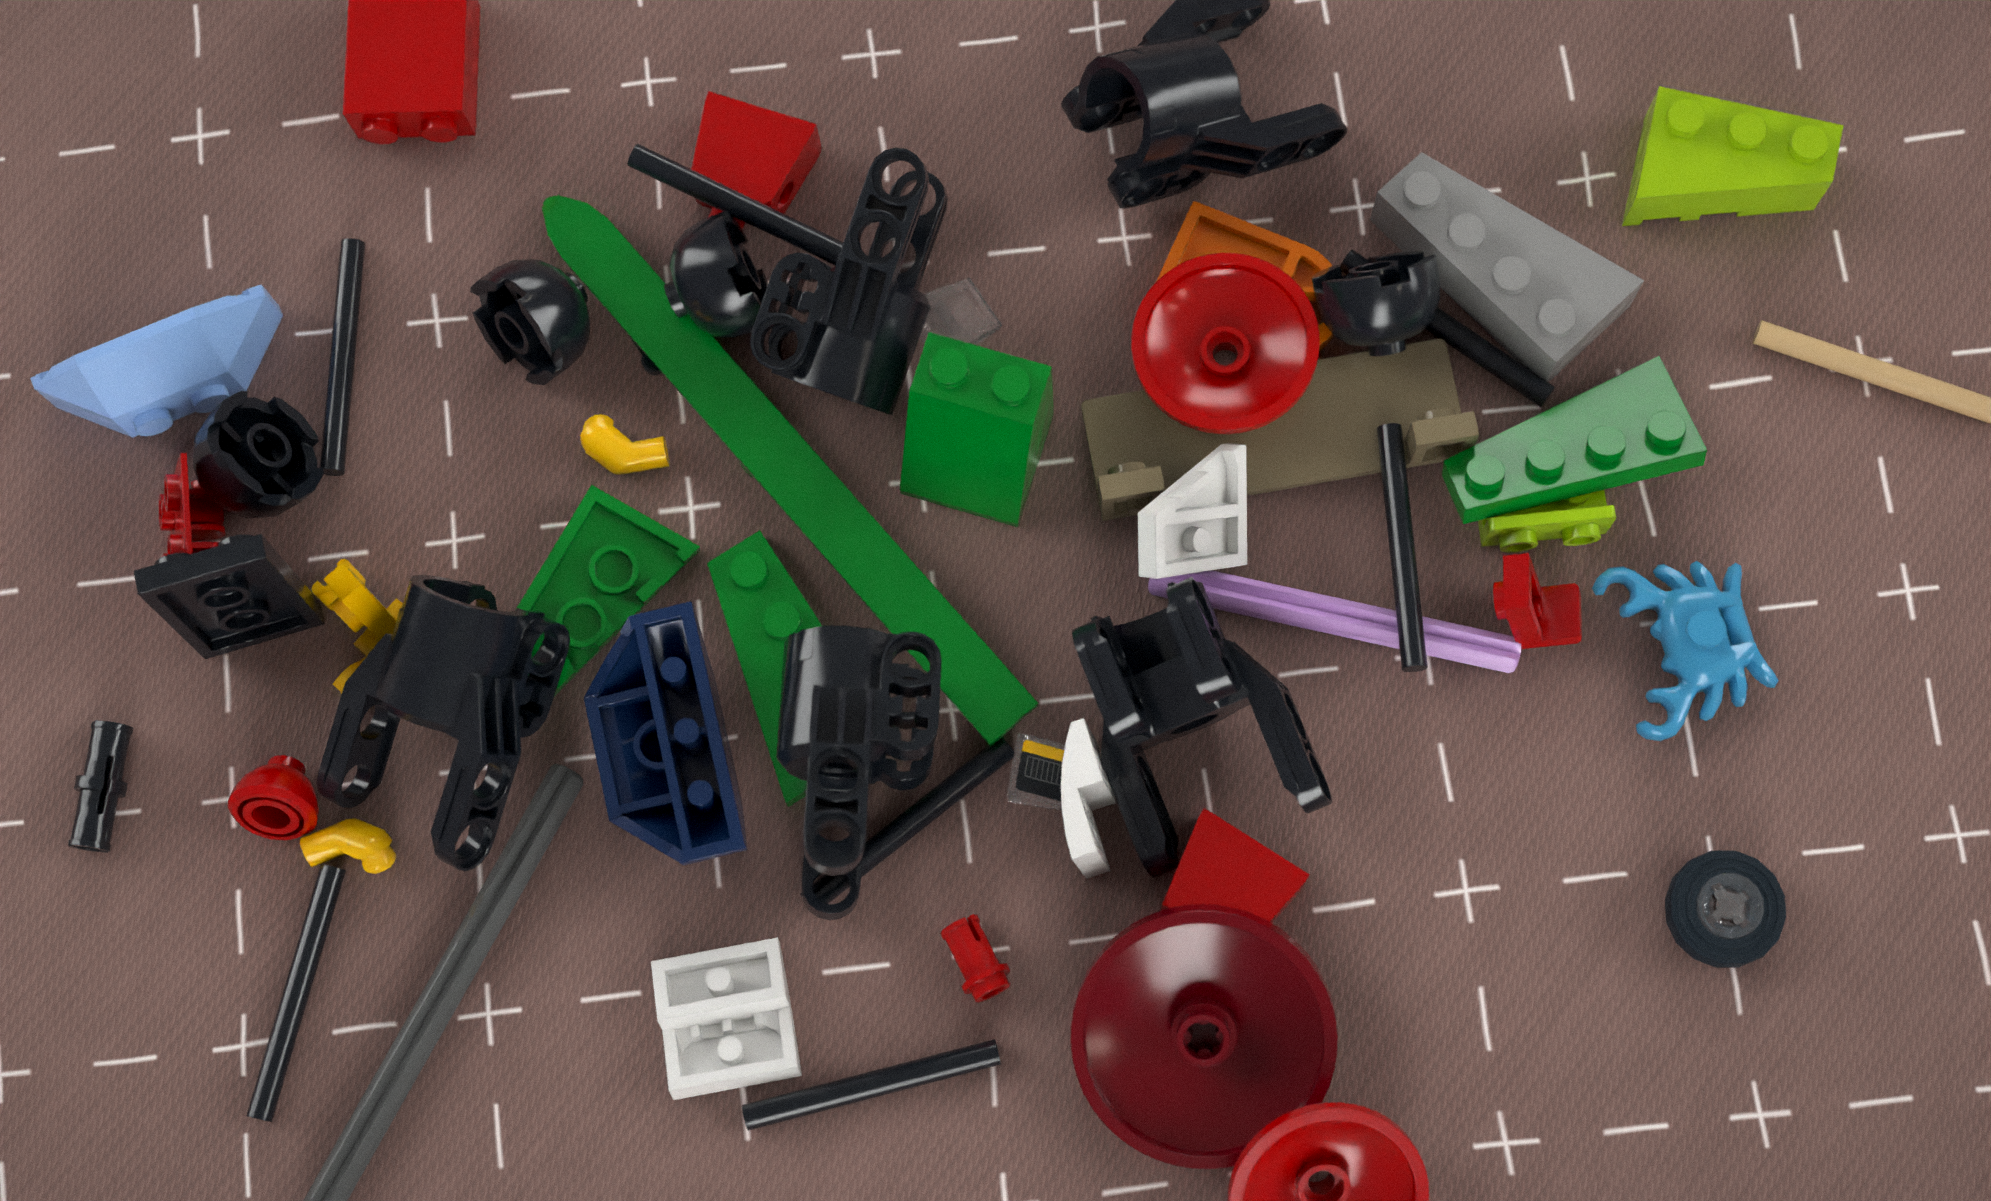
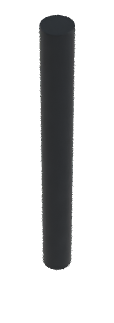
(736, 203)
(1477, 348)
(342, 357)
(1402, 548)
(920, 815)
(296, 993)
(871, 1084)

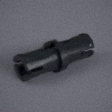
(100, 786)

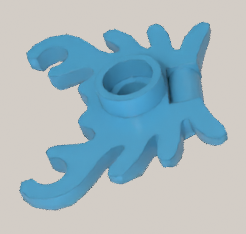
(1701, 636)

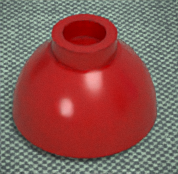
(276, 800)

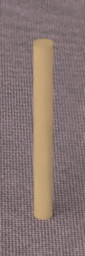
(1873, 371)

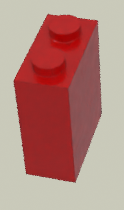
(411, 69)

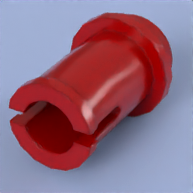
(976, 959)

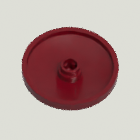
(1201, 1033)

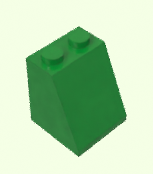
(975, 428)

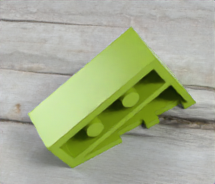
(1727, 158)

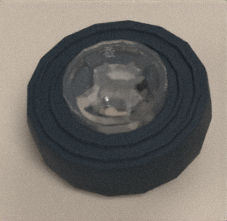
(1744, 894)

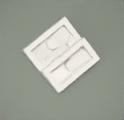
(1082, 791)
(725, 1018)

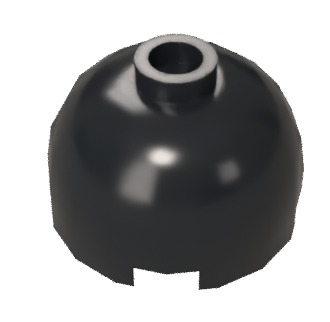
(716, 278)
(1379, 300)
(533, 316)
(256, 456)

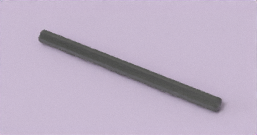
(446, 986)

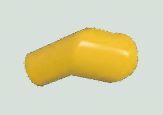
(617, 452)
(351, 838)

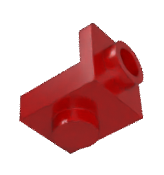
(1536, 613)

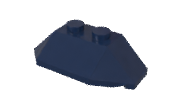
(665, 739)

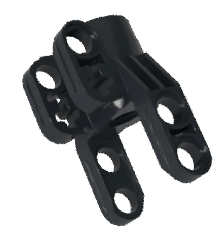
(1191, 106)
(863, 310)
(459, 675)
(1170, 680)
(839, 737)

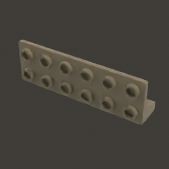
(1319, 440)

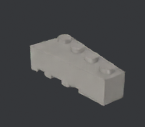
(1503, 266)

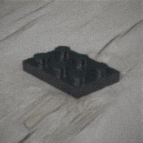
(229, 595)

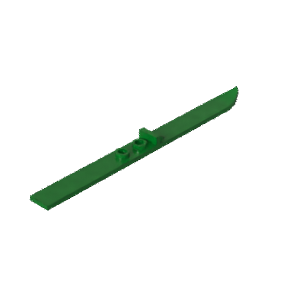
(786, 466)

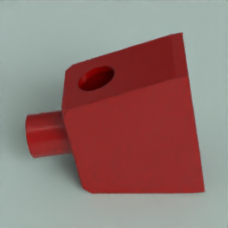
(754, 151)
(1233, 871)

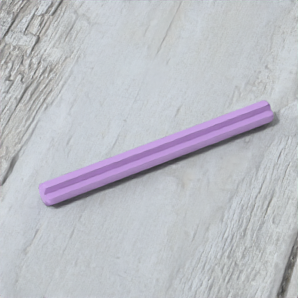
(1348, 619)

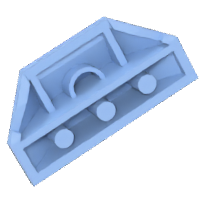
(167, 367)

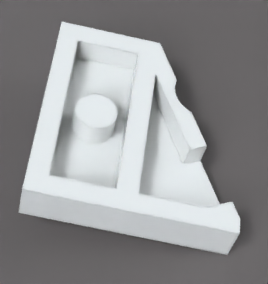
(1198, 519)

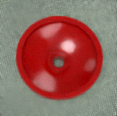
(1219, 306)
(1357, 1146)

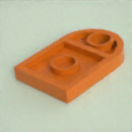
(1213, 231)

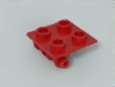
(188, 513)

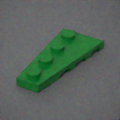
(761, 612)

